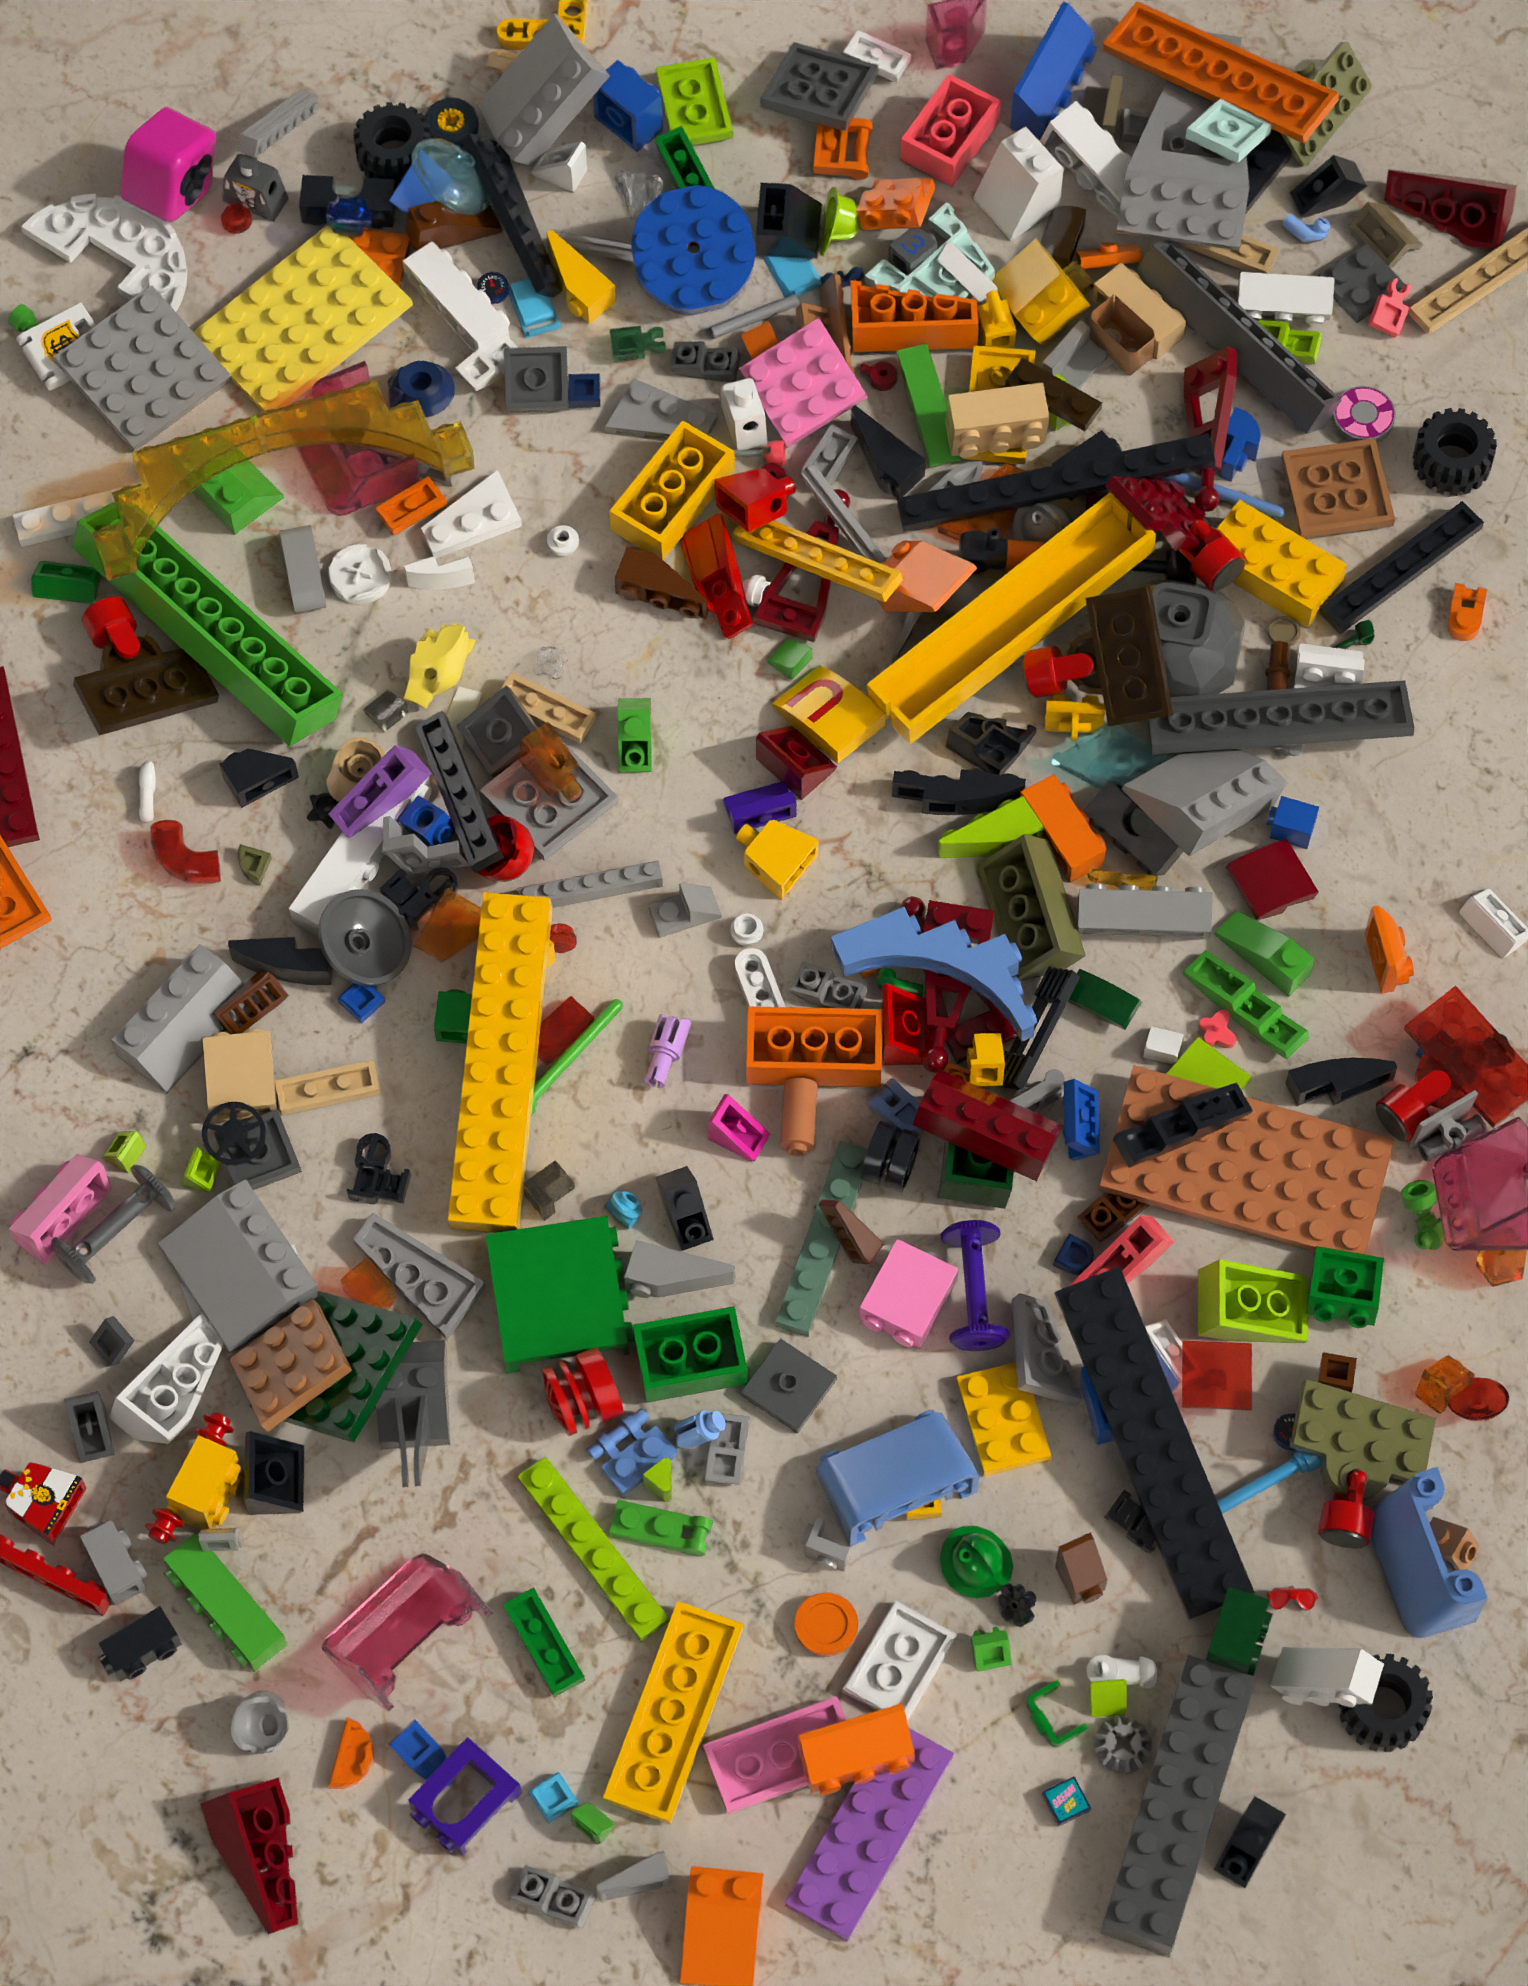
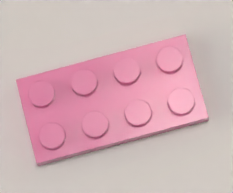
(765, 1758)

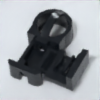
(413, 901)
(380, 1180)
(1132, 1517)

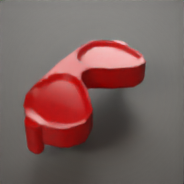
(1281, 1596)

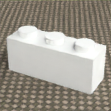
(1286, 296)
(1326, 1676)

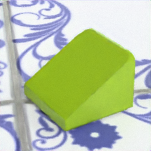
(1108, 1698)

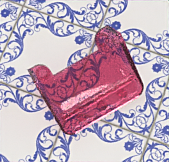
(1485, 1190)

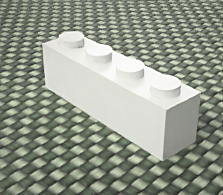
(455, 298)

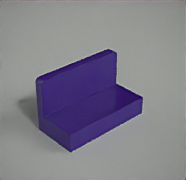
(760, 806)

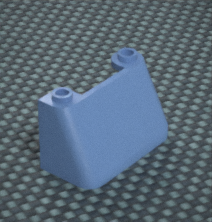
(895, 1474)
(1413, 1566)

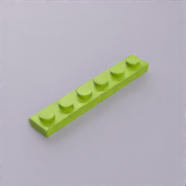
(593, 1549)

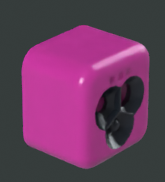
(168, 164)

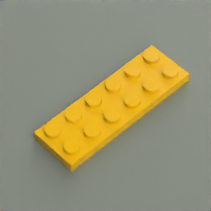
(673, 1712)

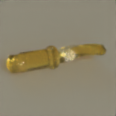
(1143, 881)

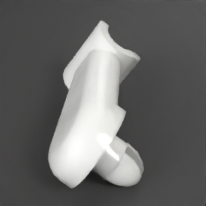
(1133, 1671)

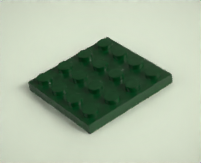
(374, 1347)

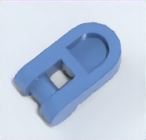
(902, 1113)

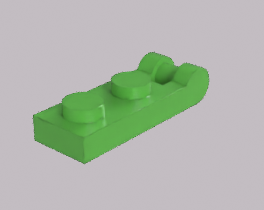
(660, 1528)

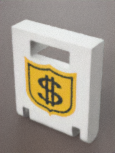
(50, 338)

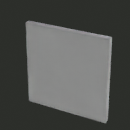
(1445, 1122)

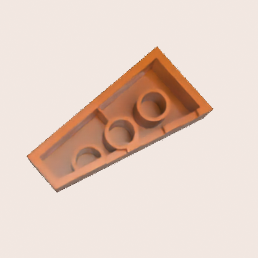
(904, 320)

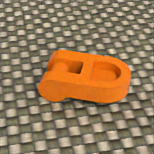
(1466, 621)

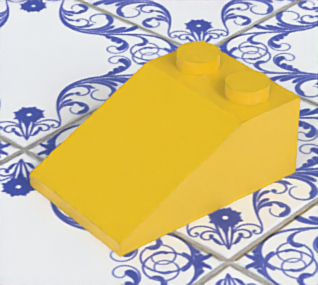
(1039, 293)

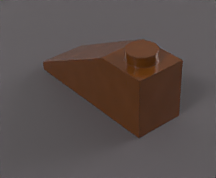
(447, 227)

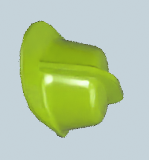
(839, 219)

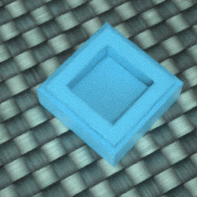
(553, 1797)

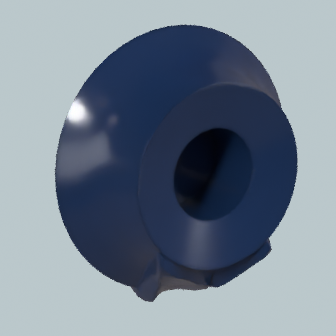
(422, 382)

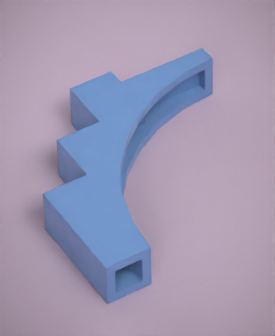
(898, 942)

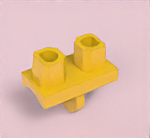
(1074, 716)

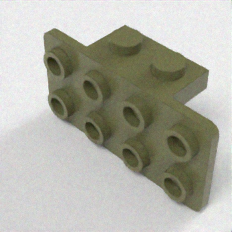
(1343, 74)

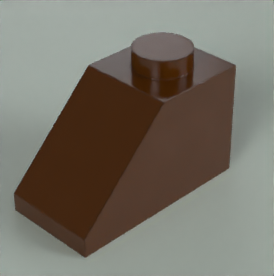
(1081, 1569)

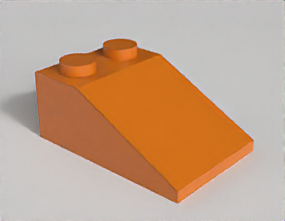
(927, 574)
(721, 1927)

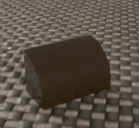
(1064, 233)

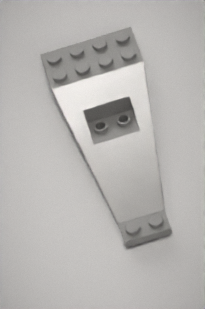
(1183, 191)

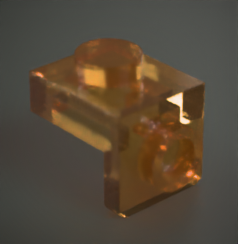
(1442, 1382)

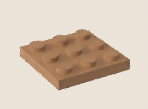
(1338, 488)
(290, 1364)

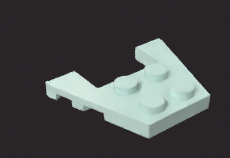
(930, 275)

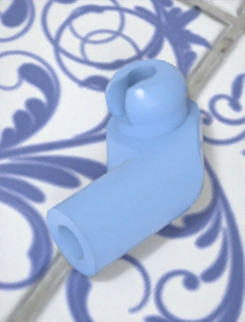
(1308, 232)

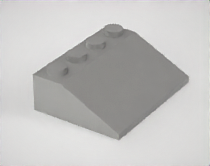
(541, 92)
(1206, 794)
(238, 1266)

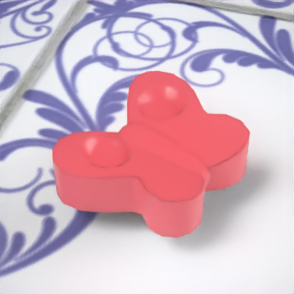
(1217, 1031)

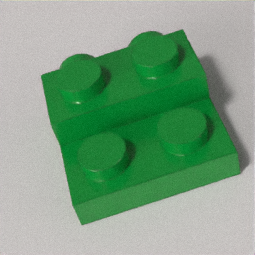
(1345, 1287)

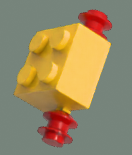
(202, 1485)

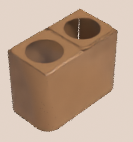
(1129, 326)

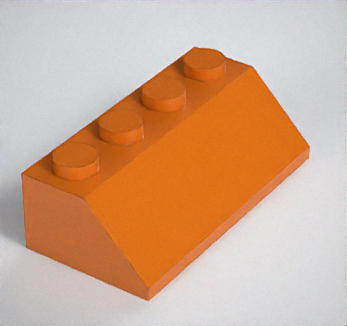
(814, 1044)

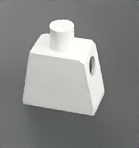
(742, 405)

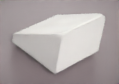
(1163, 1045)

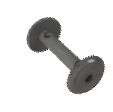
(113, 1224)

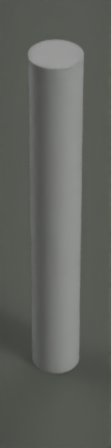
(754, 316)

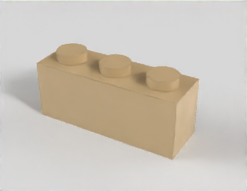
(1145, 302)

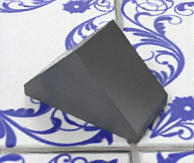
(89, 1426)

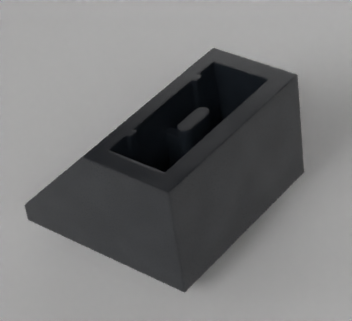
(787, 222)

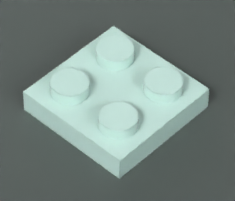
(1228, 131)

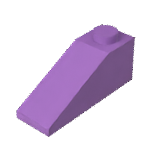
(380, 790)

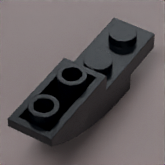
(971, 794)

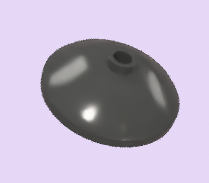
(375, 927)

